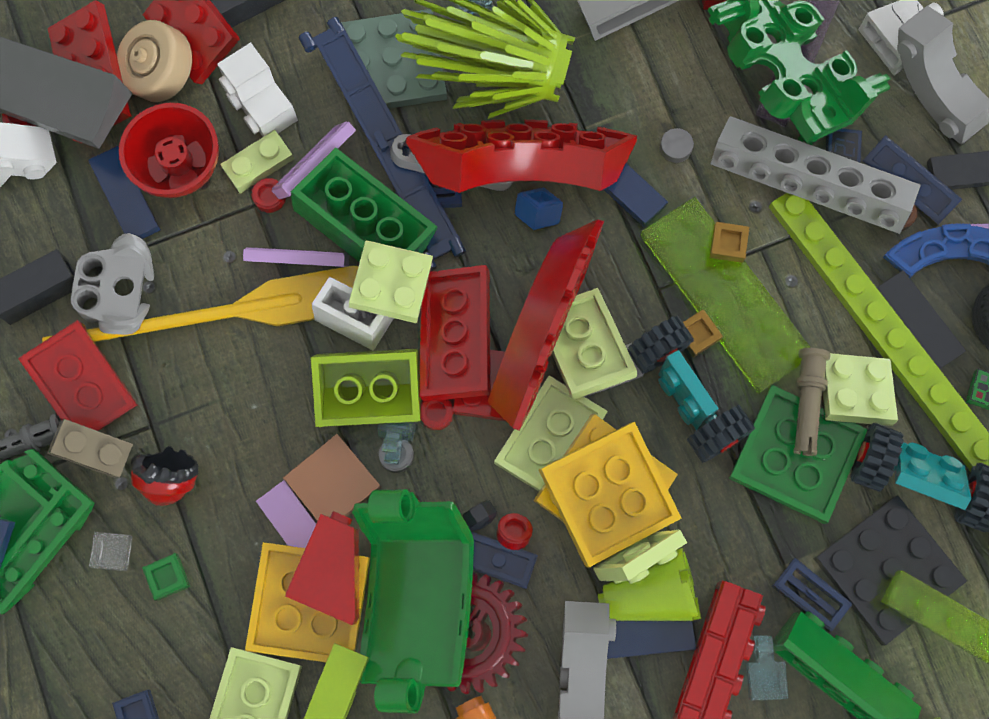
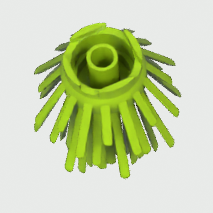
(502, 48)

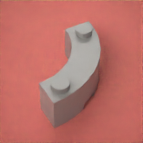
(947, 95)
(584, 659)

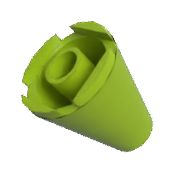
(660, 596)

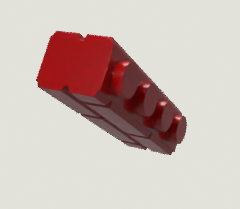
(720, 652)

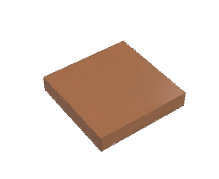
(331, 480)

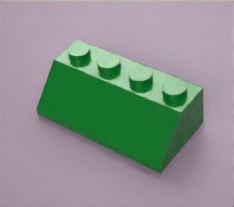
(357, 207)
(840, 673)

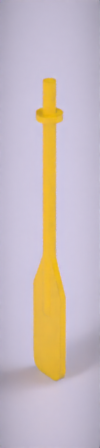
(272, 303)

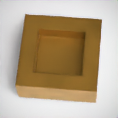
(729, 242)
(703, 332)

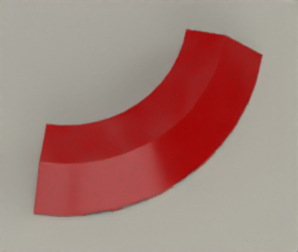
(521, 152)
(542, 323)

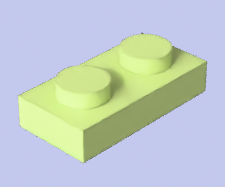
(257, 161)

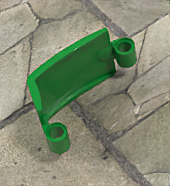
(415, 597)

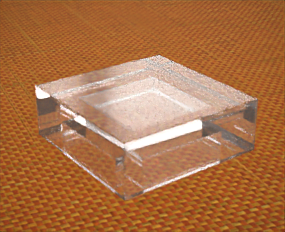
(110, 551)

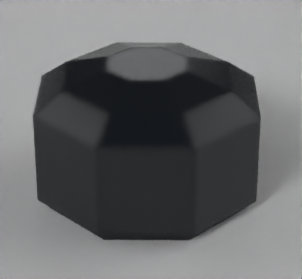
(480, 515)

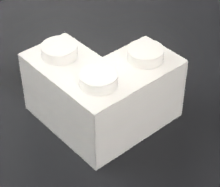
(253, 89)
(25, 151)
(333, 311)

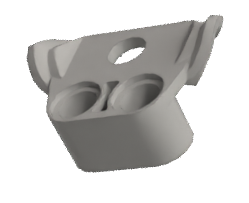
(115, 313)

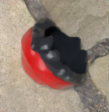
(164, 475)

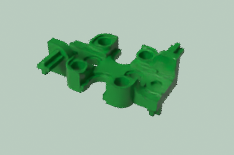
(837, 91)

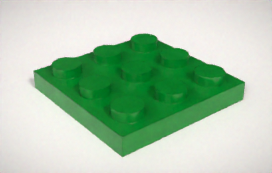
(797, 480)

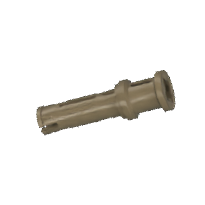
(811, 385)

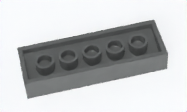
(59, 93)

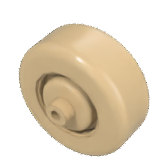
(154, 60)

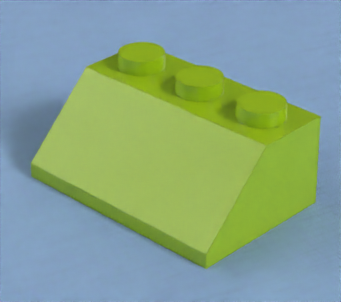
(366, 387)

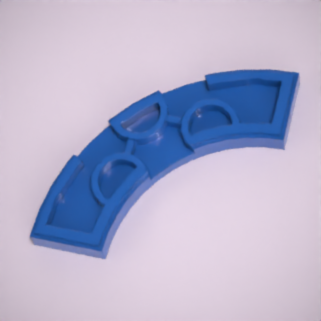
(940, 244)

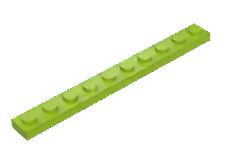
(884, 329)

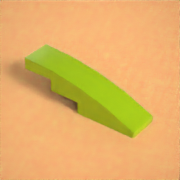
(337, 684)

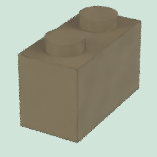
(90, 448)

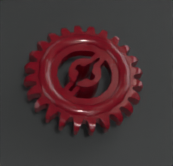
(503, 643)

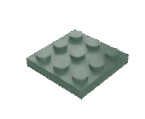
(391, 73)

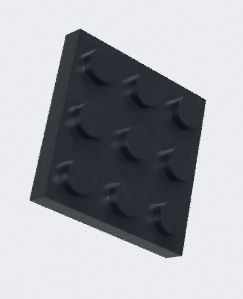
(872, 552)

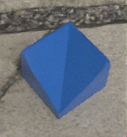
(538, 208)

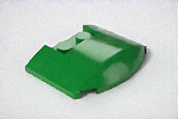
(45, 515)

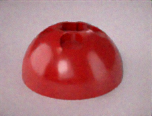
(168, 136)

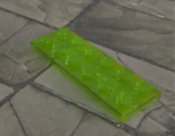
(736, 301)

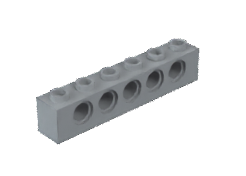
(815, 174)

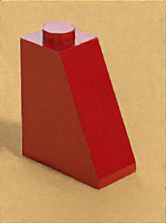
(330, 570)

